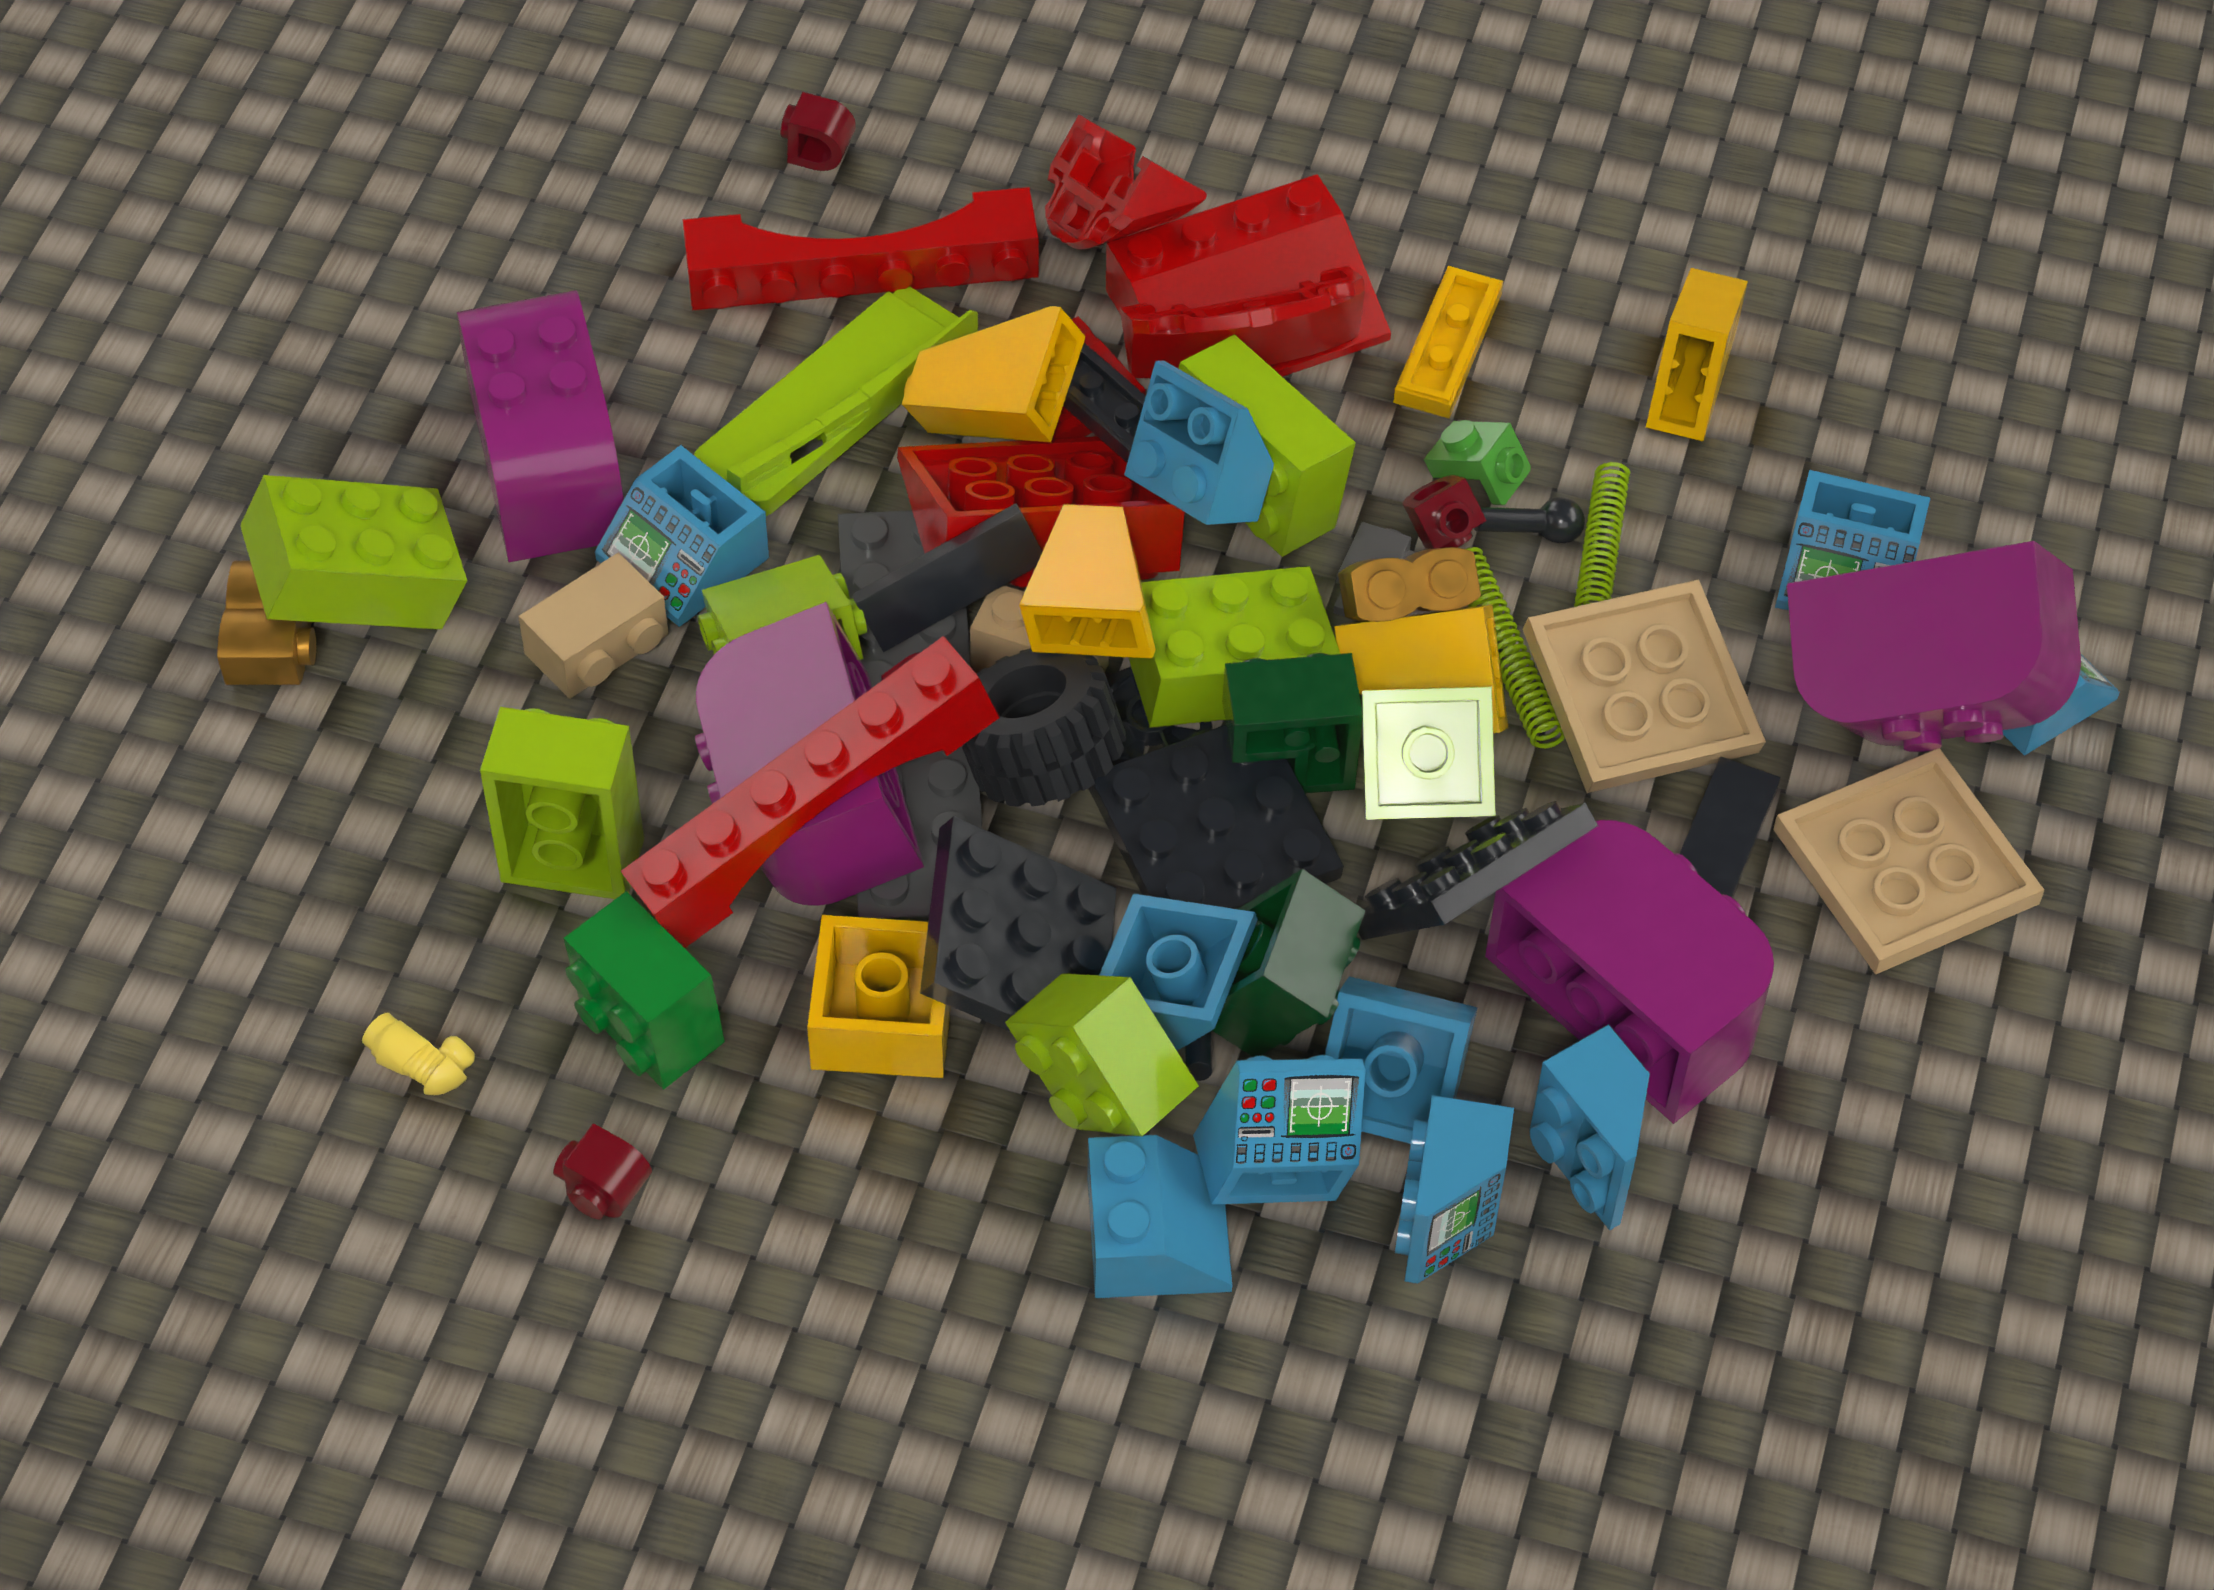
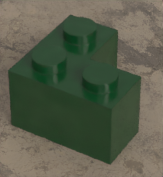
(1298, 713)

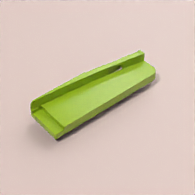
(830, 397)

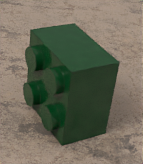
(1290, 964)

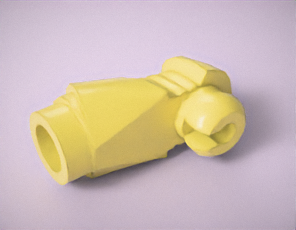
(411, 1055)

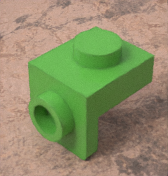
(1481, 453)

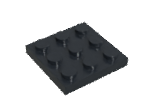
(1212, 826)
(1463, 877)
(1008, 923)

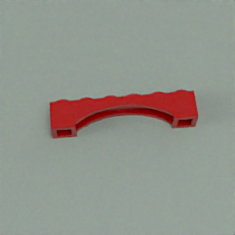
(747, 265)
(915, 711)

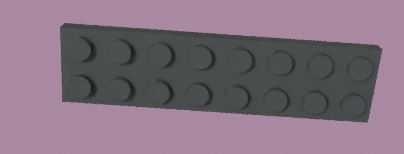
(935, 783)

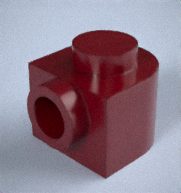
(817, 132)
(1444, 512)
(601, 1173)

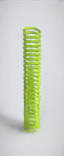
(1595, 508)
(1517, 664)

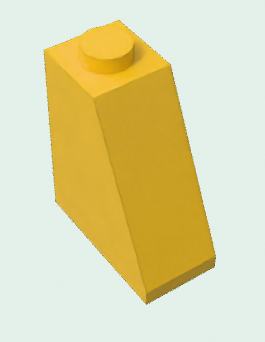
(1696, 353)
(998, 379)
(1088, 589)
(1428, 652)

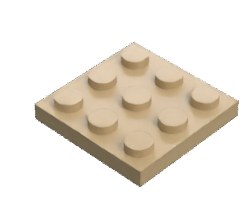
(1643, 685)
(1908, 860)

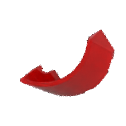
(1097, 191)
(1272, 325)

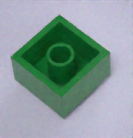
(643, 991)

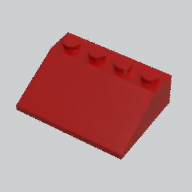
(1242, 253)
(969, 482)

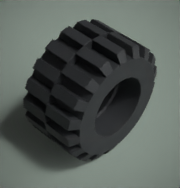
(1052, 729)

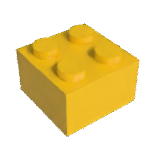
(869, 1000)

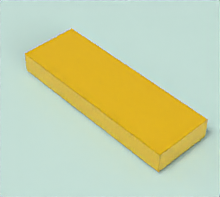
(1448, 342)

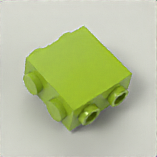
(775, 595)

